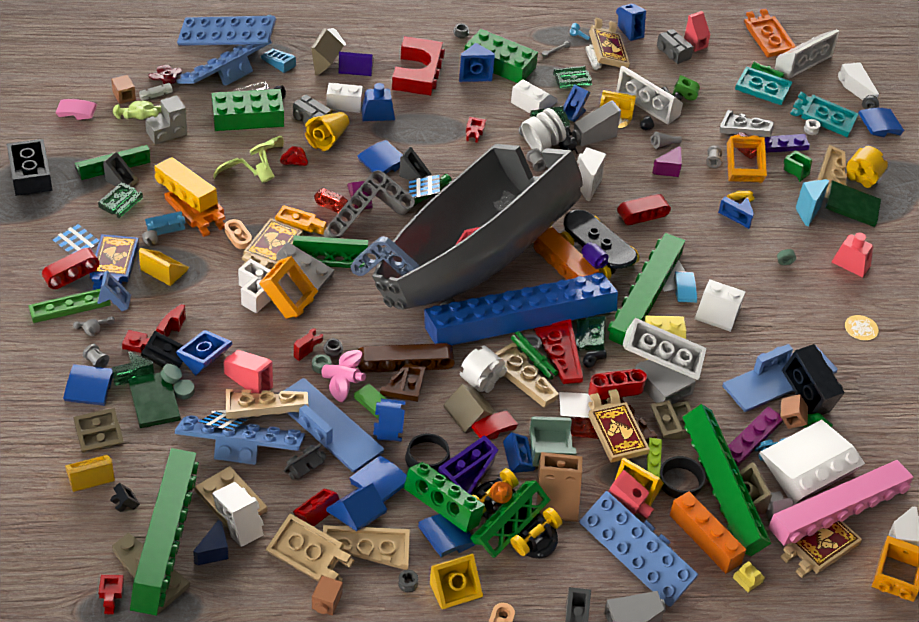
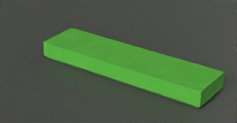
(66, 306)

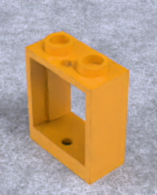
(746, 175)
(279, 296)
(896, 549)

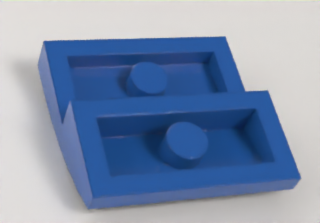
(881, 121)
(381, 157)
(88, 384)
(385, 476)
(444, 535)

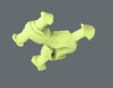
(137, 110)

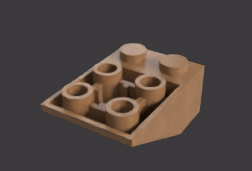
(561, 480)

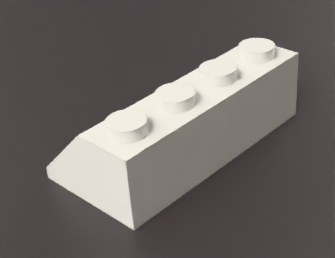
(807, 54)
(649, 96)
(664, 348)

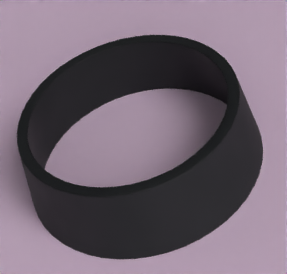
(427, 437)
(684, 463)

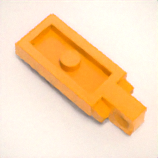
(301, 220)

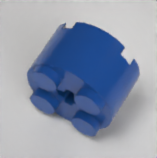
(390, 420)

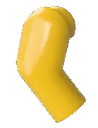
(741, 194)

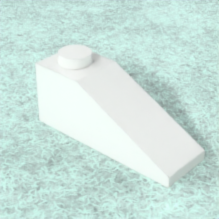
(856, 80)

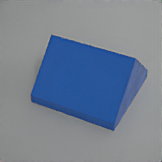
(476, 64)
(203, 351)
(359, 507)

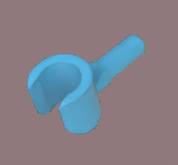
(575, 30)

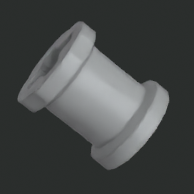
(714, 154)
(536, 159)
(96, 356)

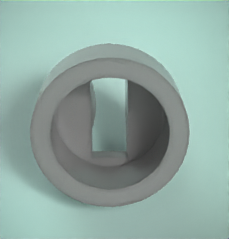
(150, 237)
(91, 327)

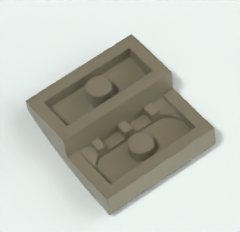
(670, 418)
(98, 430)

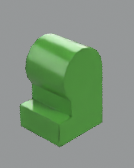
(687, 88)

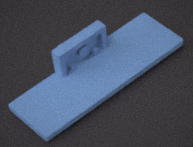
(226, 30)
(230, 65)
(765, 381)
(334, 428)
(242, 442)
(639, 548)

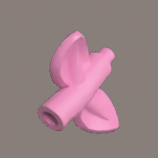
(343, 374)

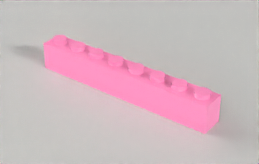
(840, 502)

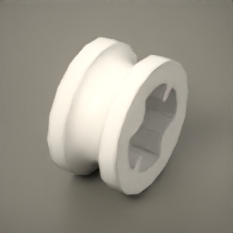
(812, 126)

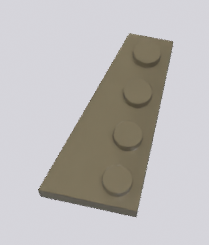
(129, 551)

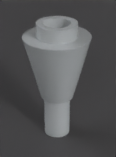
(659, 139)

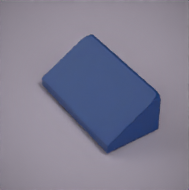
(518, 453)

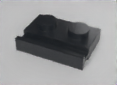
(162, 350)

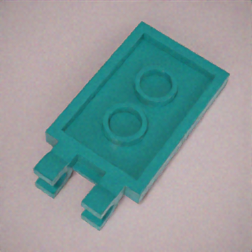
(827, 113)

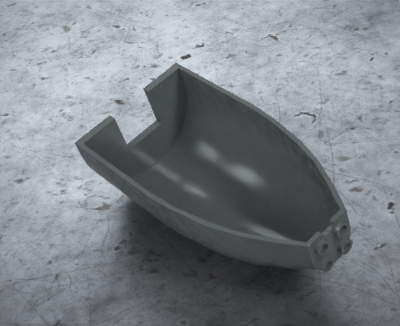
(468, 204)

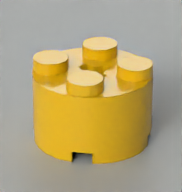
(866, 166)

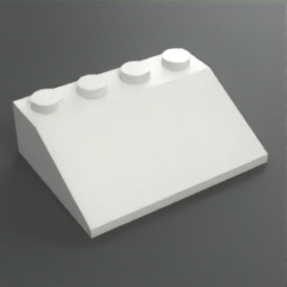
(811, 460)

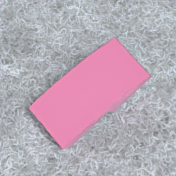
(79, 108)

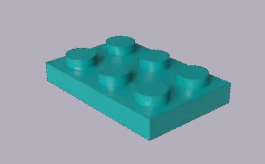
(763, 85)

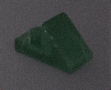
(136, 367)

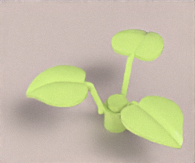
(263, 169)

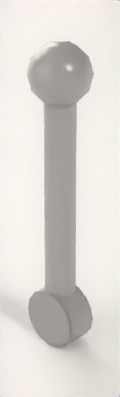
(545, 53)
(110, 320)

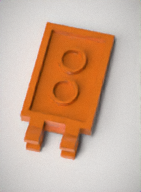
(768, 33)
(194, 217)

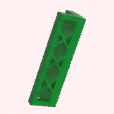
(94, 166)
(331, 248)
(505, 512)

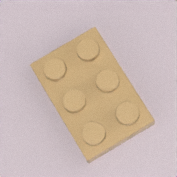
(219, 481)

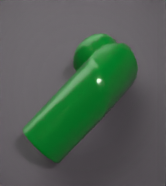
(813, 418)

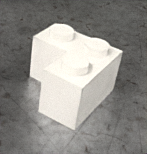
(252, 293)
(240, 512)

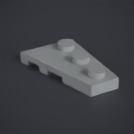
(734, 124)

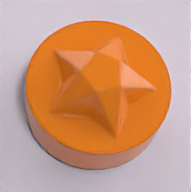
(501, 492)

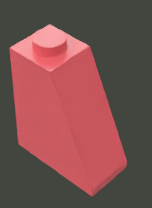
(249, 371)

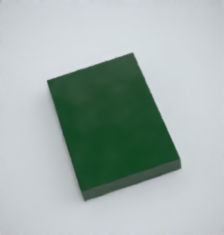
(853, 203)
(153, 400)

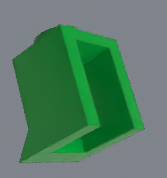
(798, 165)

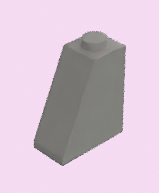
(598, 125)
(664, 383)
(635, 608)

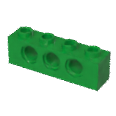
(444, 496)

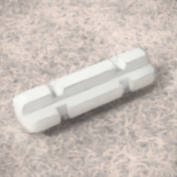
(592, 57)
(155, 91)

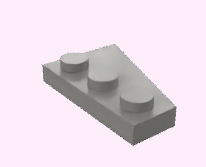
(314, 269)

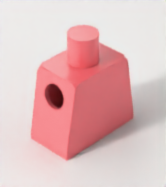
(855, 254)
(631, 494)

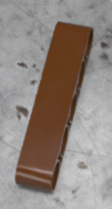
(393, 357)

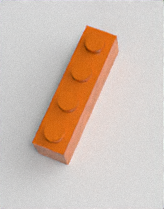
(562, 255)
(707, 532)

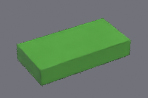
(368, 397)

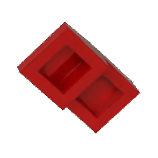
(172, 321)
(494, 424)

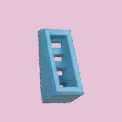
(279, 59)

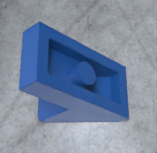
(575, 103)
(737, 212)

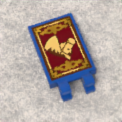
(115, 256)

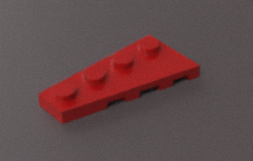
(561, 349)

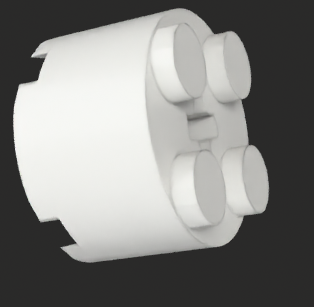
(483, 369)

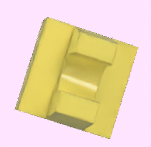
(748, 577)

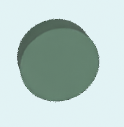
(786, 257)
(319, 361)
(171, 373)
(184, 389)

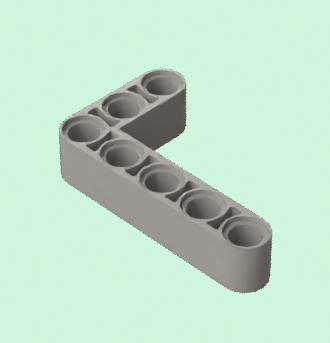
(361, 200)

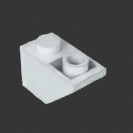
(907, 527)

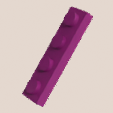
(754, 434)

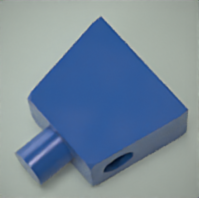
(631, 21)
(377, 104)

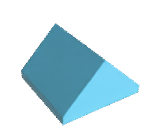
(811, 199)

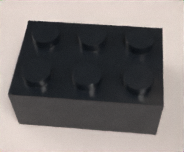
(29, 167)
(813, 380)

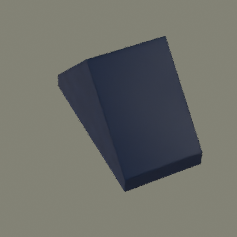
(212, 547)

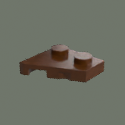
(405, 384)

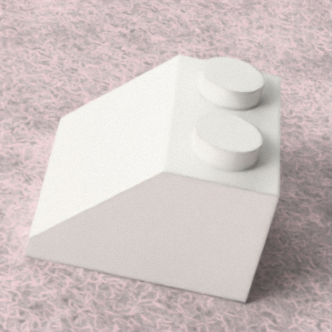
(345, 97)
(531, 97)
(591, 167)
(720, 305)

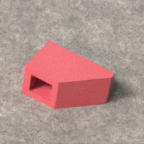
(697, 31)

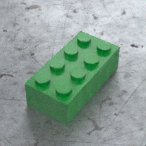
(511, 59)
(247, 109)

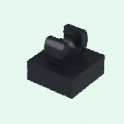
(125, 496)

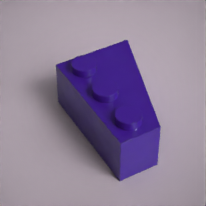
(470, 465)

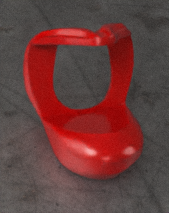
(294, 156)

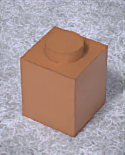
(123, 89)
(794, 411)
(327, 595)

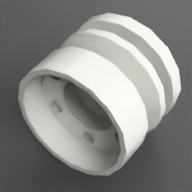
(543, 130)

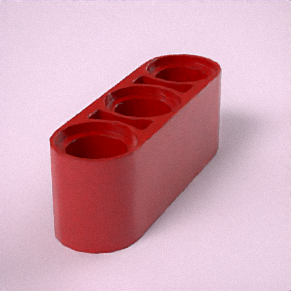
(643, 209)
(70, 268)
(627, 383)

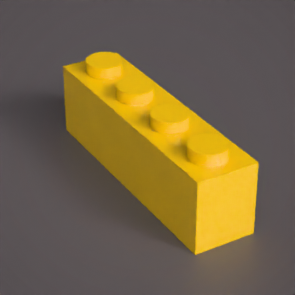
(186, 184)

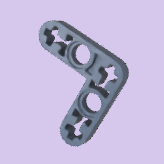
(382, 253)

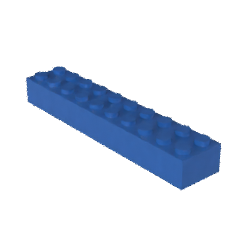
(520, 309)

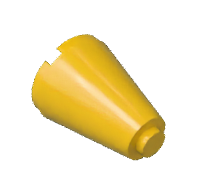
(325, 130)

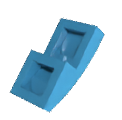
(685, 287)

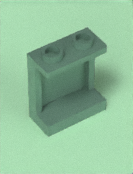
(550, 436)

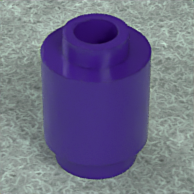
(595, 255)

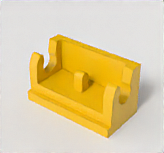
(623, 101)

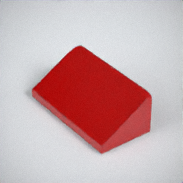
(315, 508)

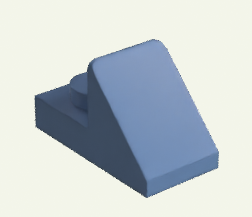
(114, 291)

